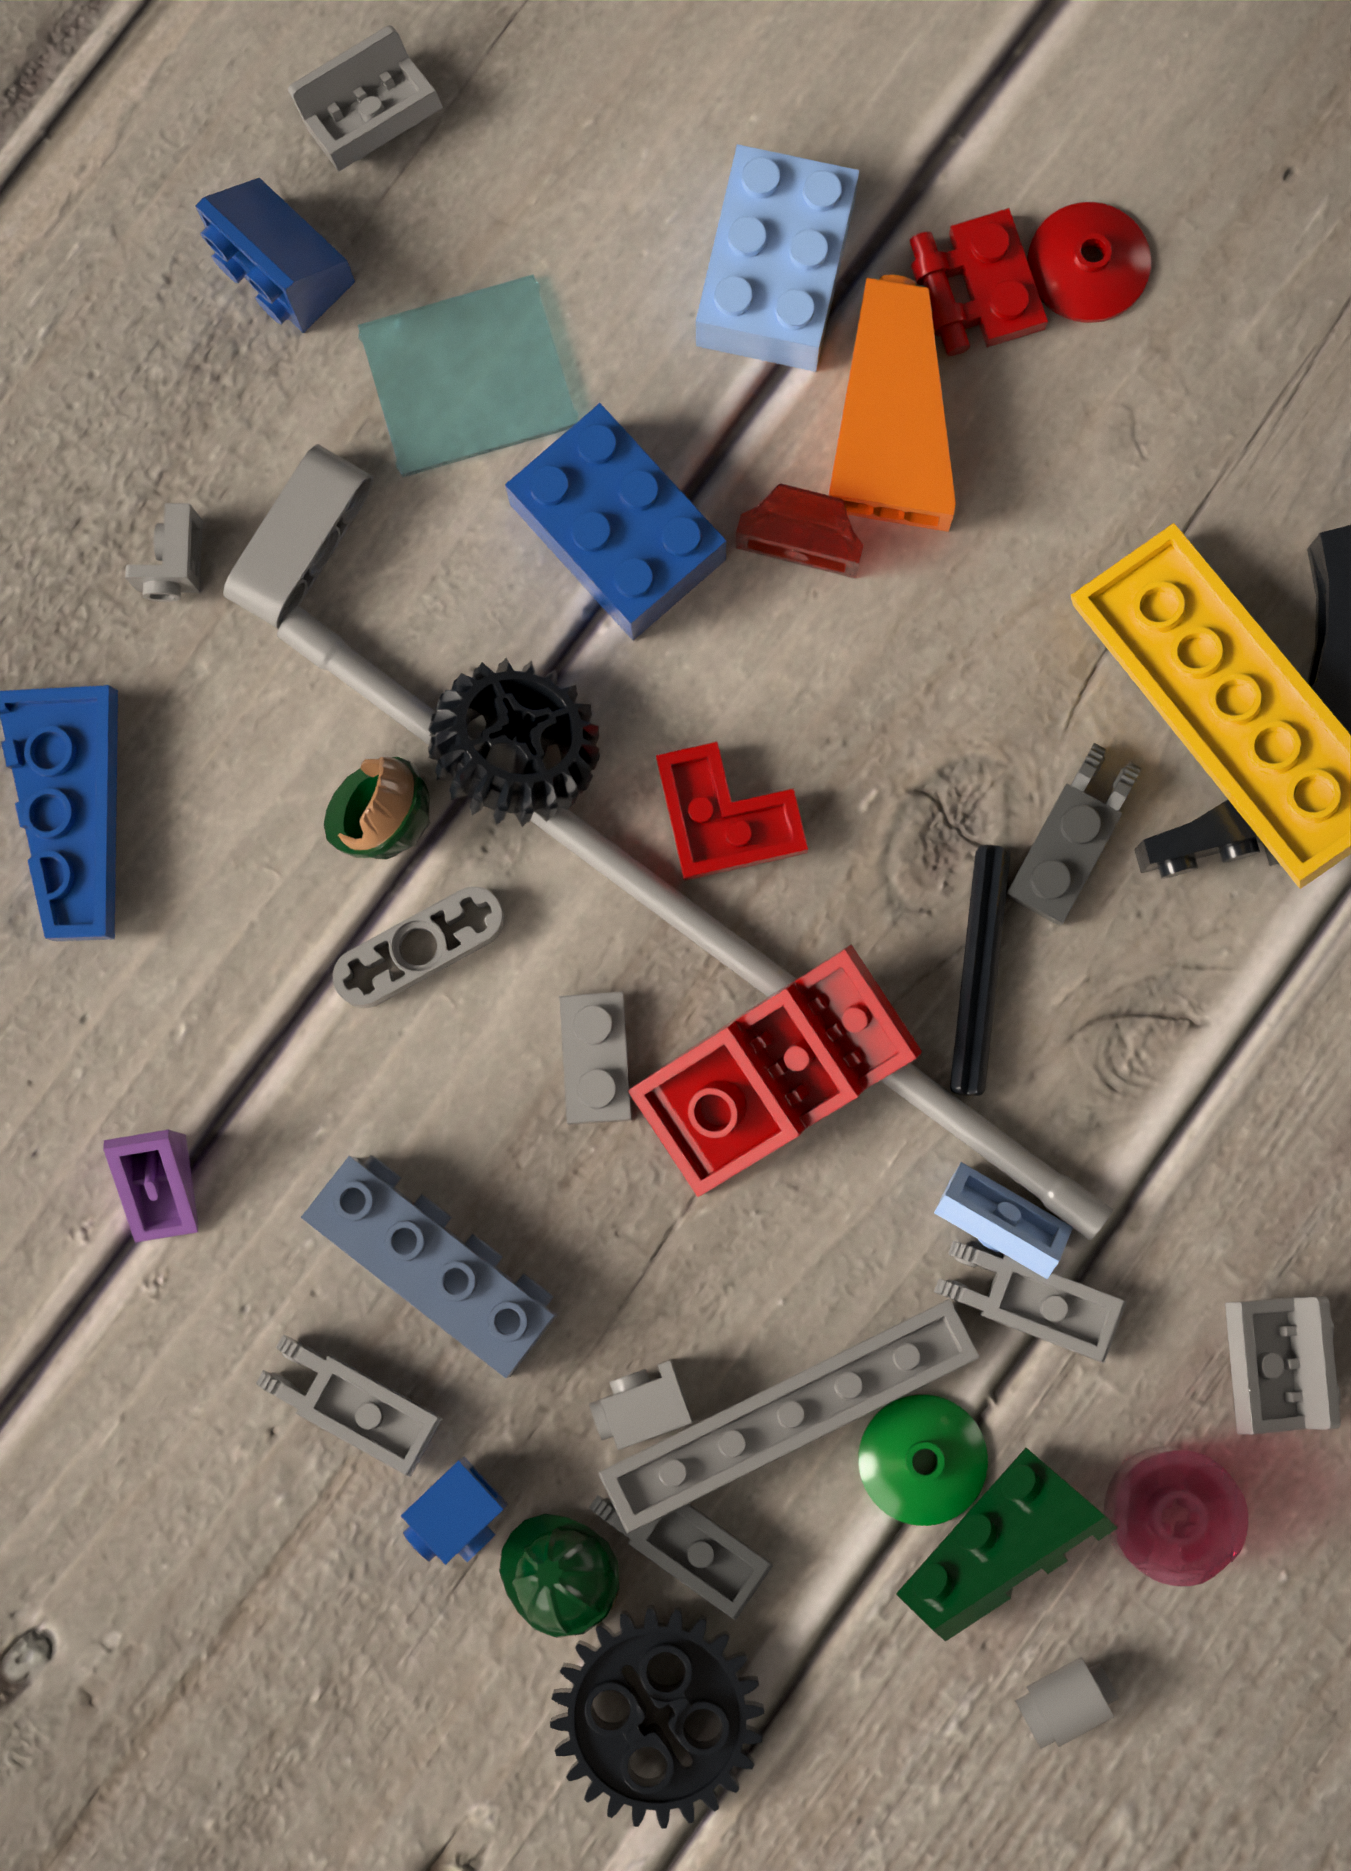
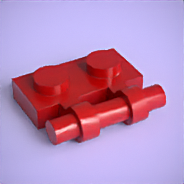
(995, 276)

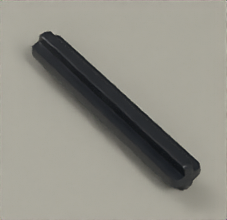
(980, 970)

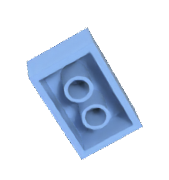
(776, 258)

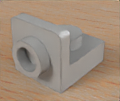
(179, 548)

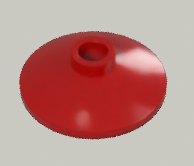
(1083, 288)

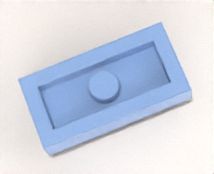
(1004, 1220)

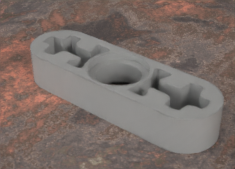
(384, 982)

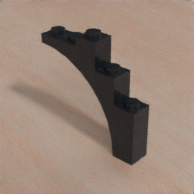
(1223, 827)

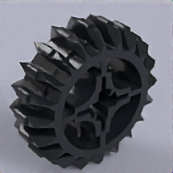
(506, 762)

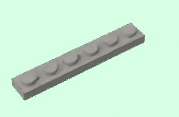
(787, 1416)

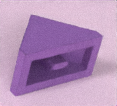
(154, 1183)

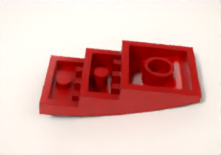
(775, 1071)

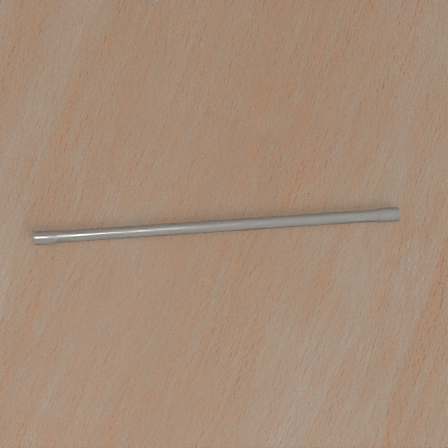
(1056, 1191)

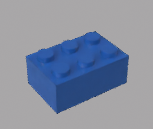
(616, 521)

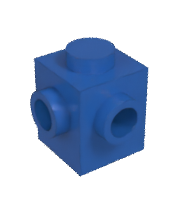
(453, 1515)

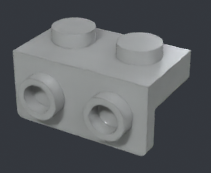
(364, 98)
(1283, 1365)

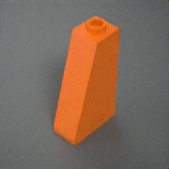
(893, 425)

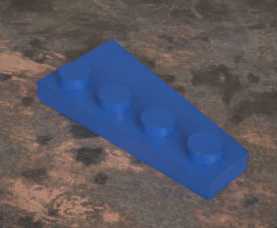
(67, 795)

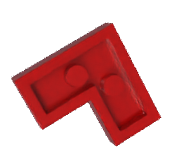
(718, 833)

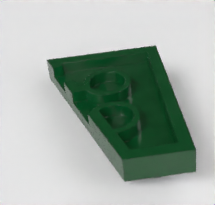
(1005, 1538)

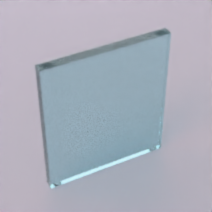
(468, 375)

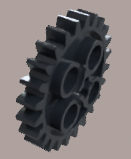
(606, 1746)

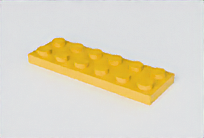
(1229, 698)

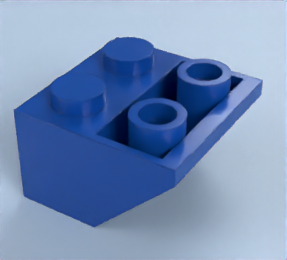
(274, 251)

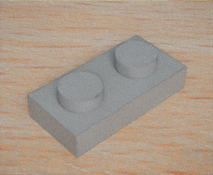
(595, 1058)

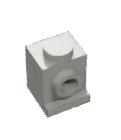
(641, 1407)

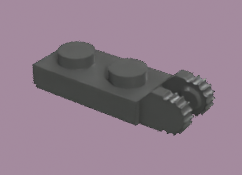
(1070, 842)
(697, 1554)

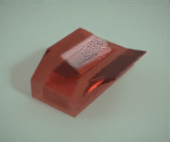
(802, 530)

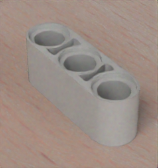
(298, 535)

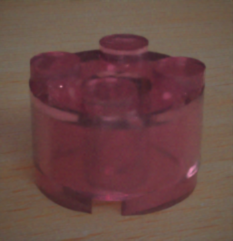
(1198, 1545)

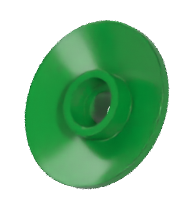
(888, 1453)

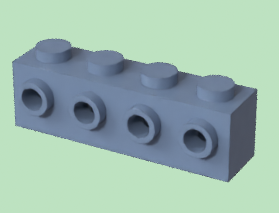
(431, 1266)

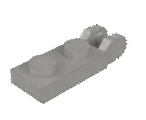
(1041, 1307)
(356, 1408)

